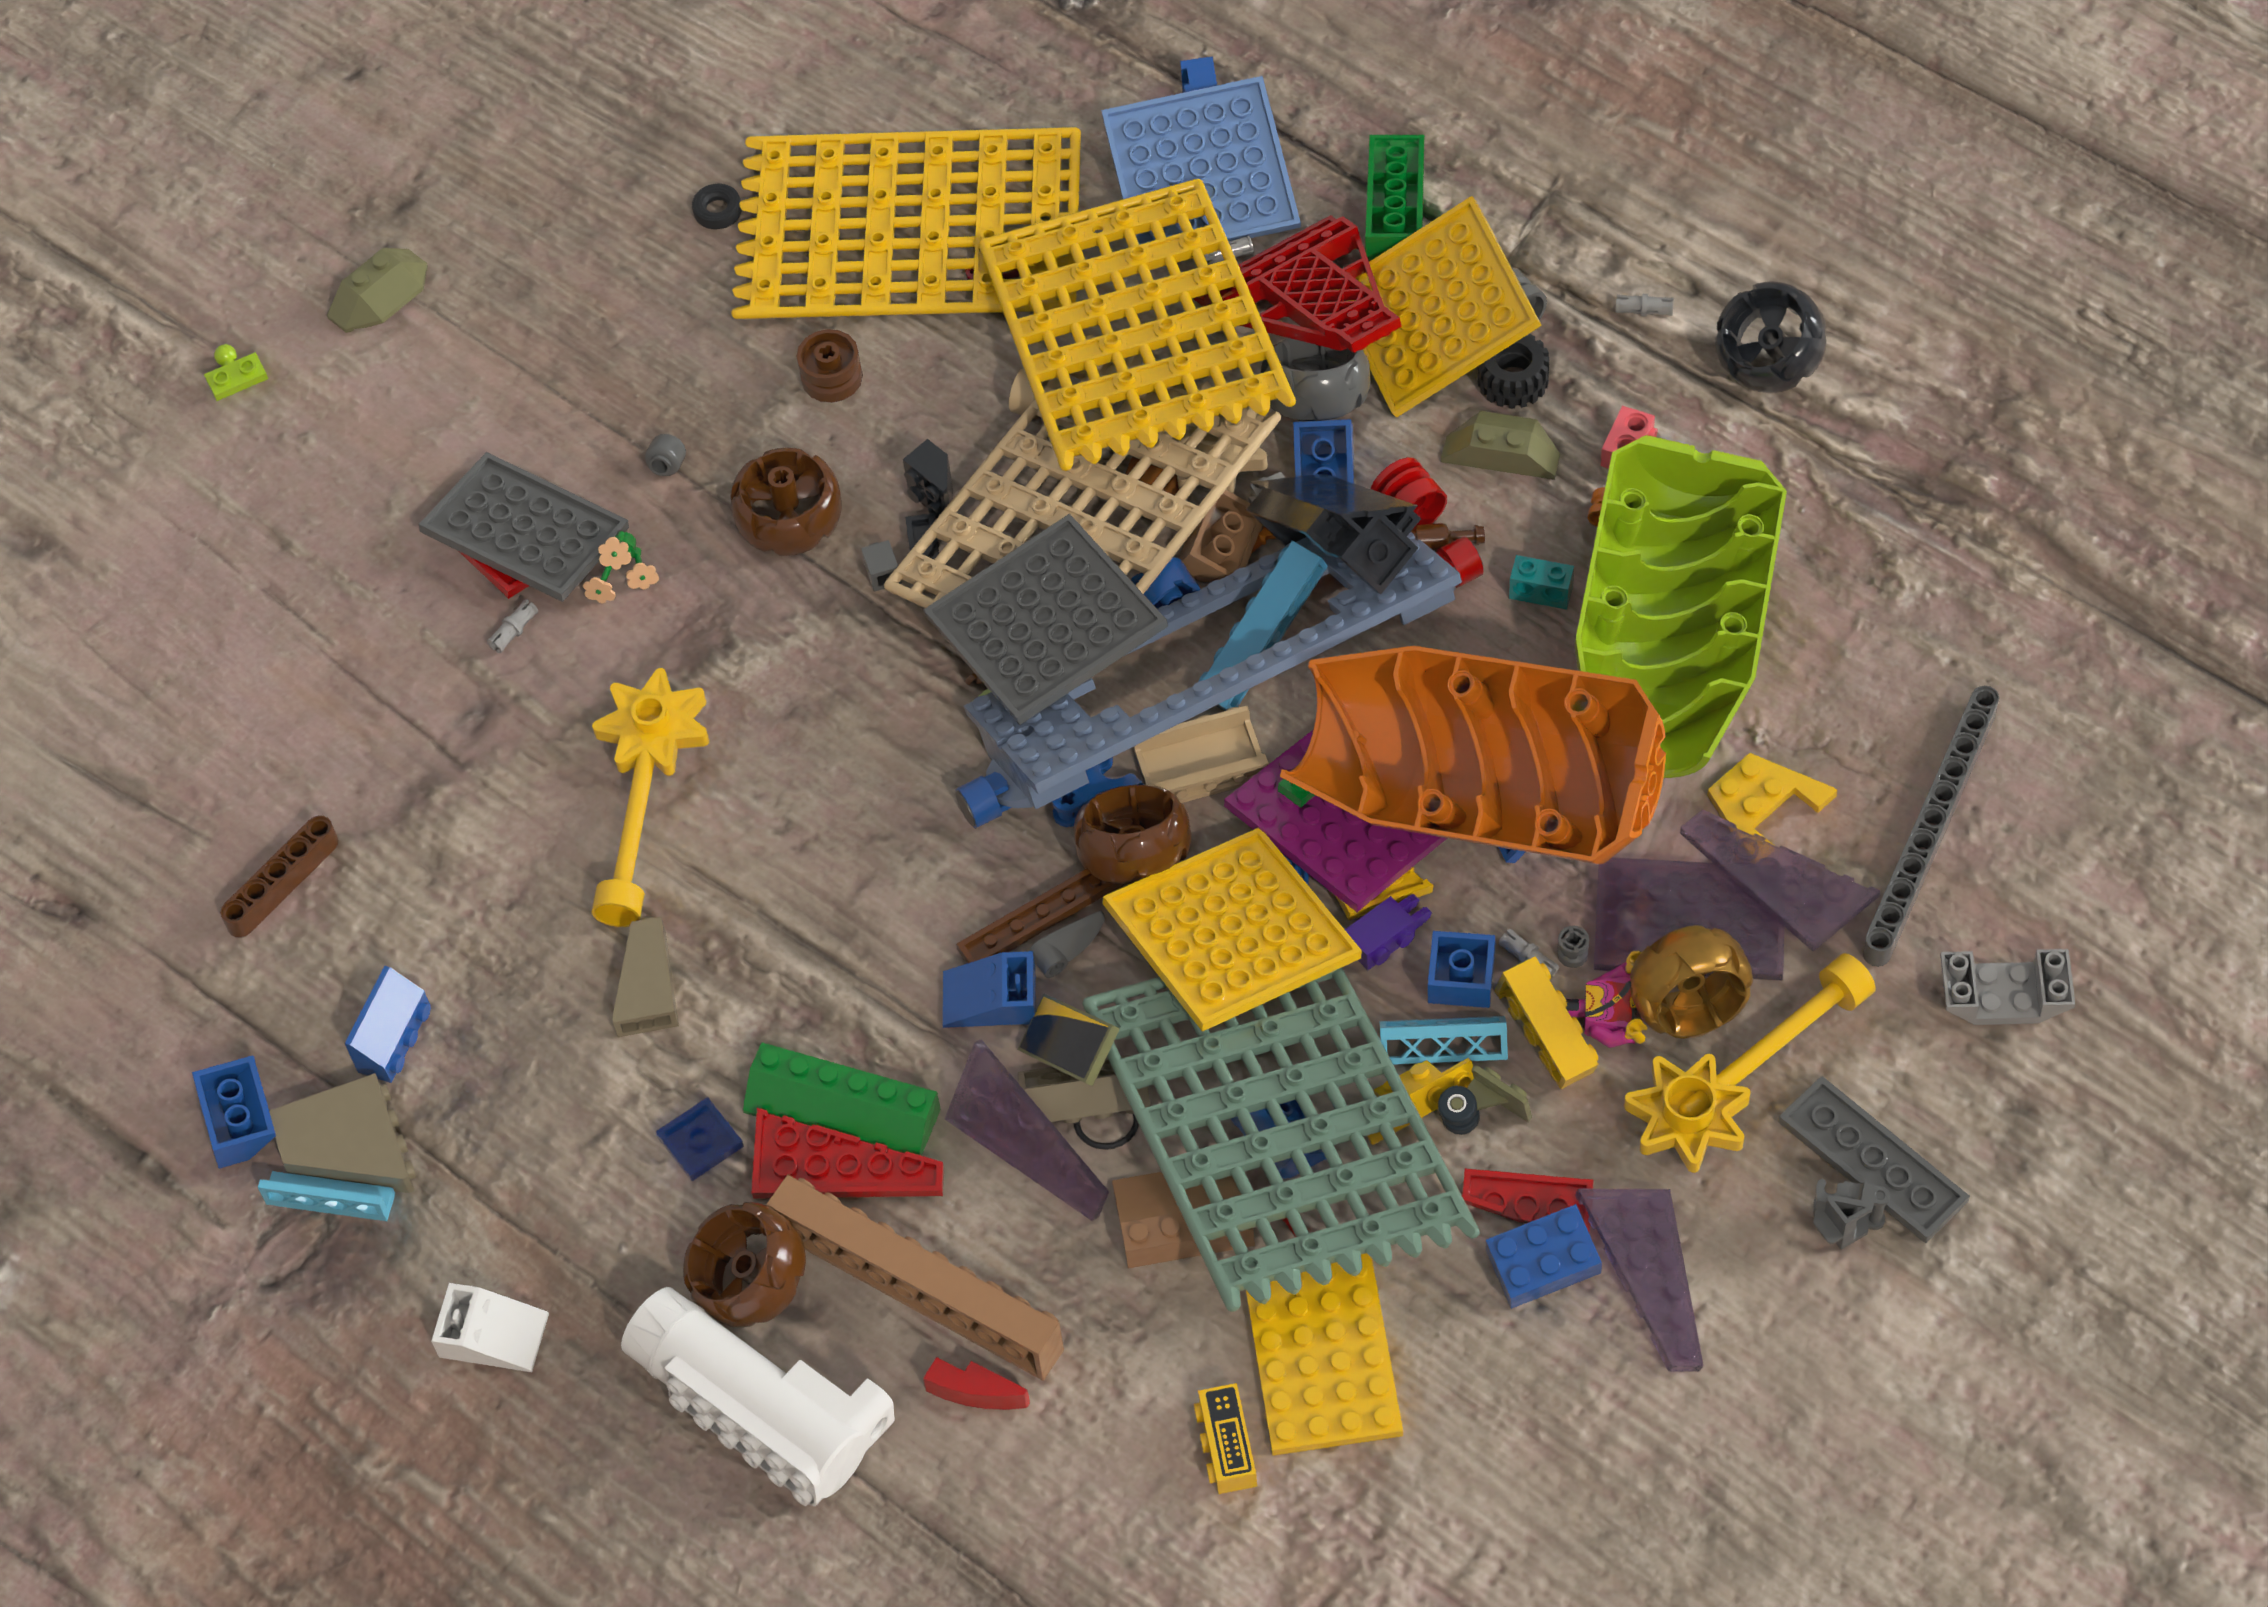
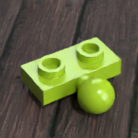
(234, 374)

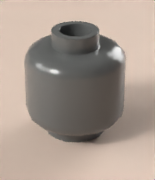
(665, 455)

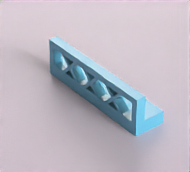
(1449, 1029)
(327, 1195)

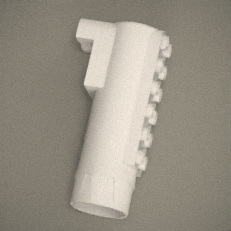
(784, 1422)

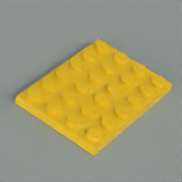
(1325, 1363)

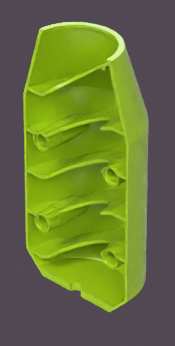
(1682, 586)

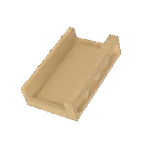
(1202, 755)

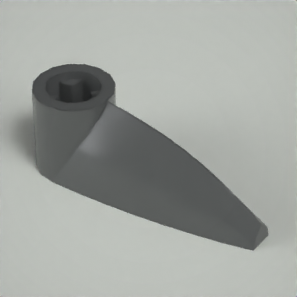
(1064, 944)

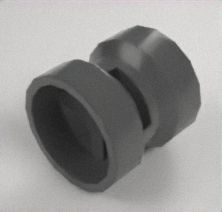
(1573, 946)

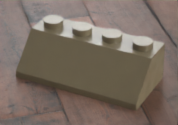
(1070, 1099)

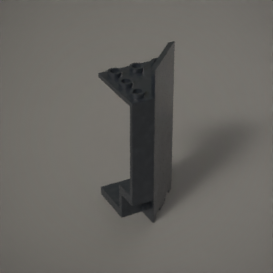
(1342, 520)

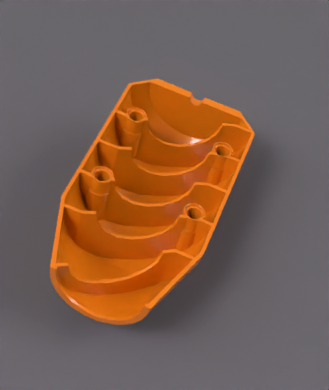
(1485, 750)

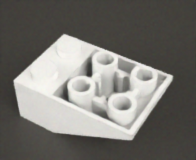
(488, 1329)

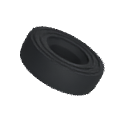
(713, 193)

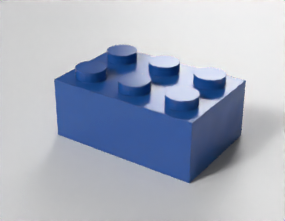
(1543, 1256)

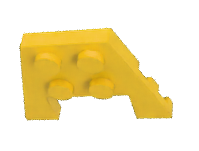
(1759, 787)

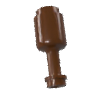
(1438, 535)

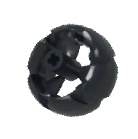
(1792, 355)

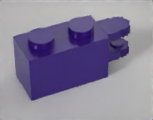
(1386, 929)

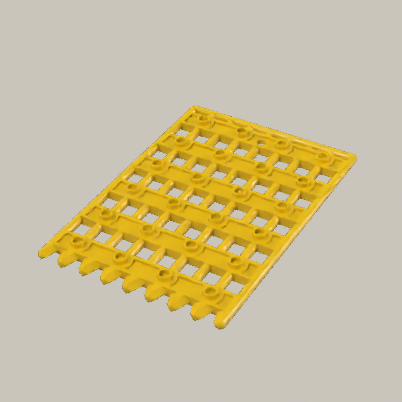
(1118, 221)
(881, 222)

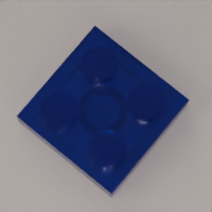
(699, 1139)

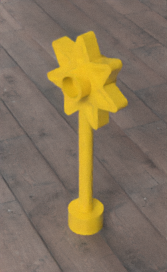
(648, 733)
(1698, 1106)

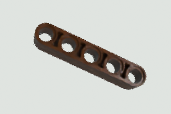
(274, 889)

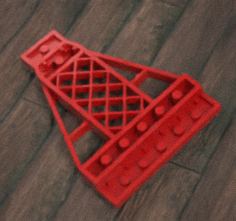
(1309, 255)

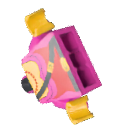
(1610, 1008)

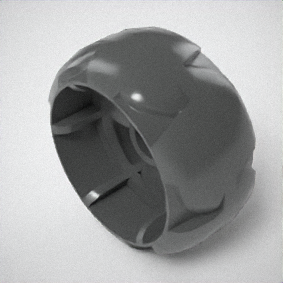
(1322, 380)

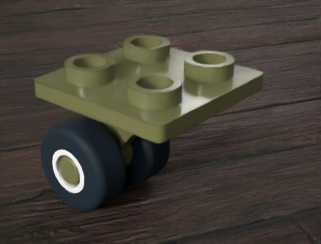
(1461, 1105)

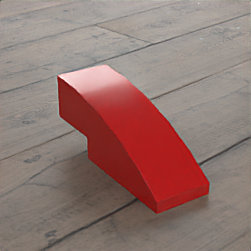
(974, 1387)

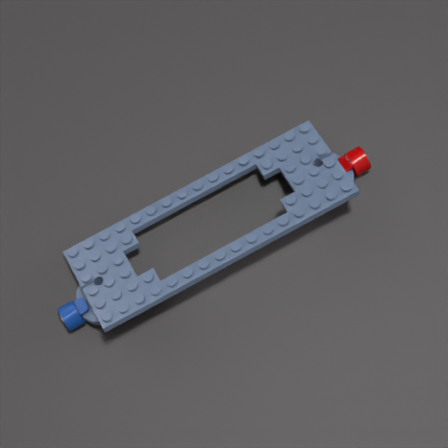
(1057, 746)

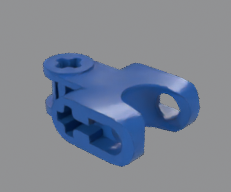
(1068, 807)

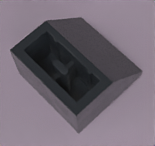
(929, 477)

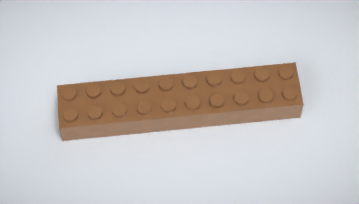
(921, 1278)

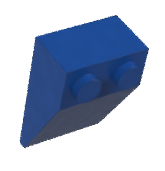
(1324, 448)

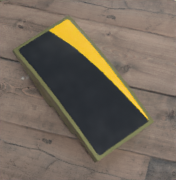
(1068, 1039)

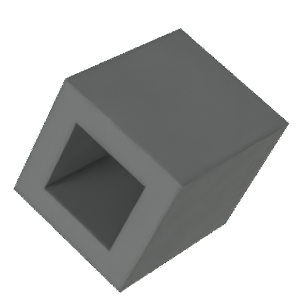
(879, 563)

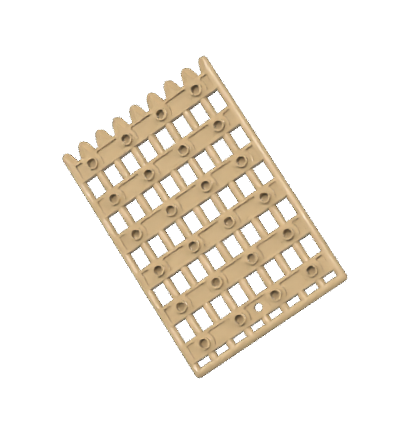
(1095, 481)

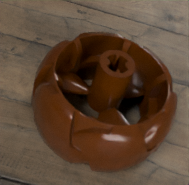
(785, 478)
(1131, 833)
(771, 1272)

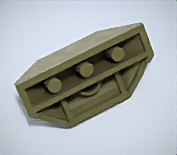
(378, 289)
(1502, 445)

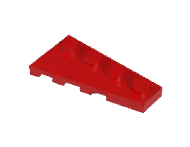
(1522, 1195)

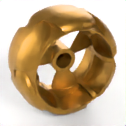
(1682, 961)

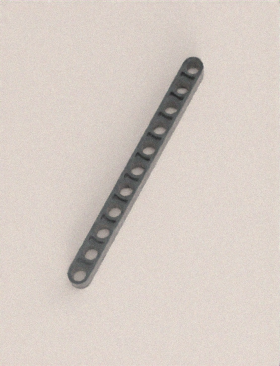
(1931, 835)

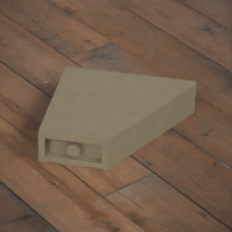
(345, 1136)

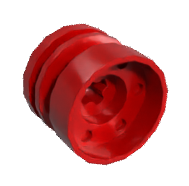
(1412, 483)

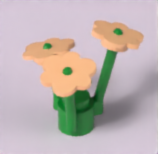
(614, 554)

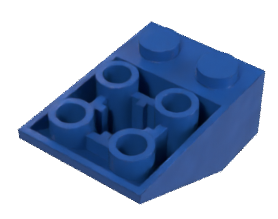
(991, 991)

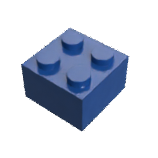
(1461, 969)

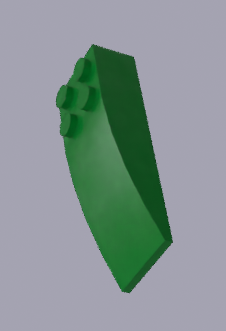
(1393, 191)

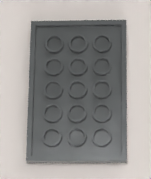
(522, 526)

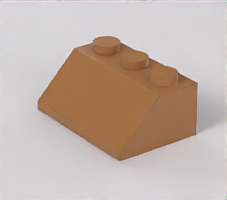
(1221, 540)

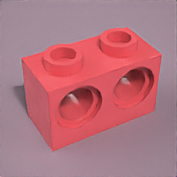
(1627, 428)

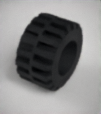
(1520, 386)

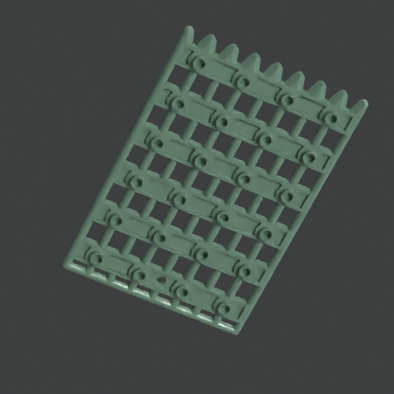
(1311, 1191)

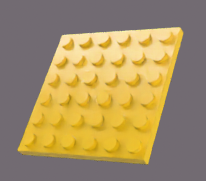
(1453, 305)
(1231, 928)

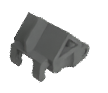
(1849, 1211)

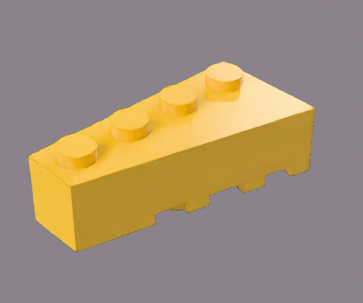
(1547, 1022)

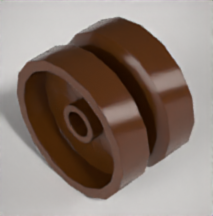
(829, 365)

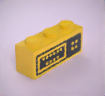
(1225, 1439)

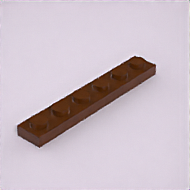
(1035, 916)

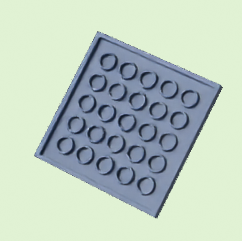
(1213, 136)

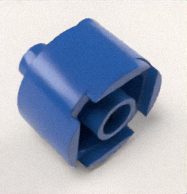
(1170, 584)

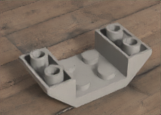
(2008, 990)

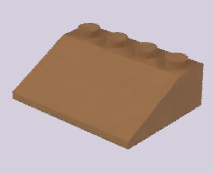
(1154, 1225)

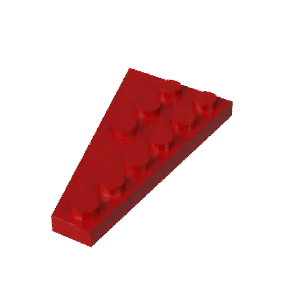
(836, 1162)

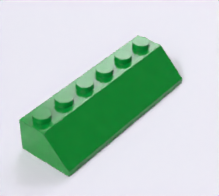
(841, 1099)

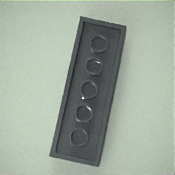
(1872, 1154)

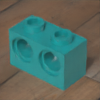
(1541, 582)

